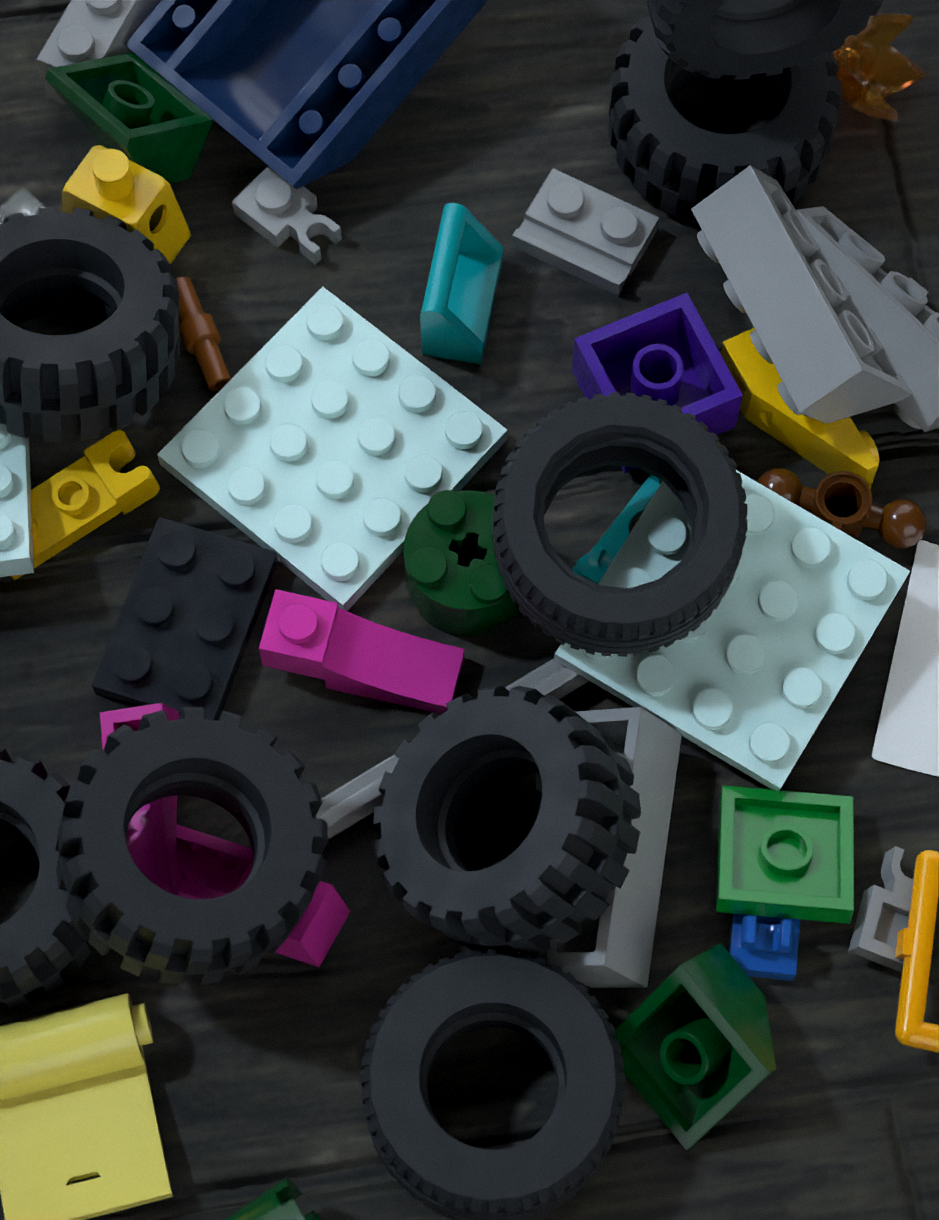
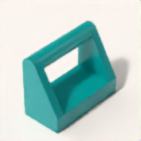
(460, 288)

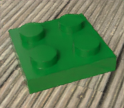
(785, 854)

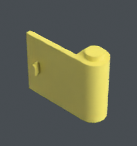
(79, 1109)

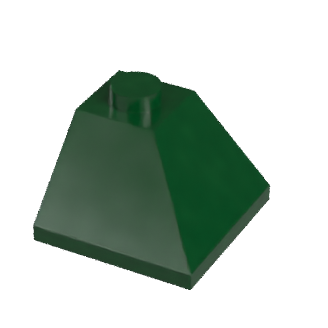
(135, 112)
(698, 1044)

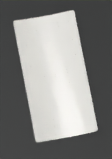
(910, 709)

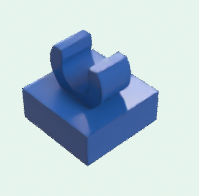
(765, 945)

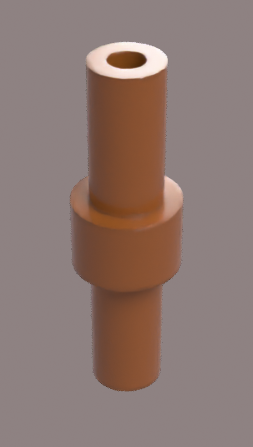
(201, 336)

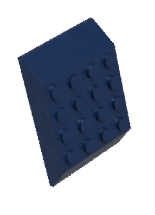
(299, 76)

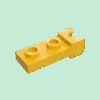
(87, 496)

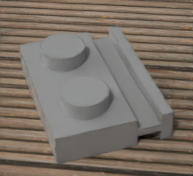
(585, 232)

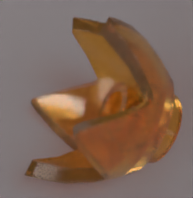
(873, 68)

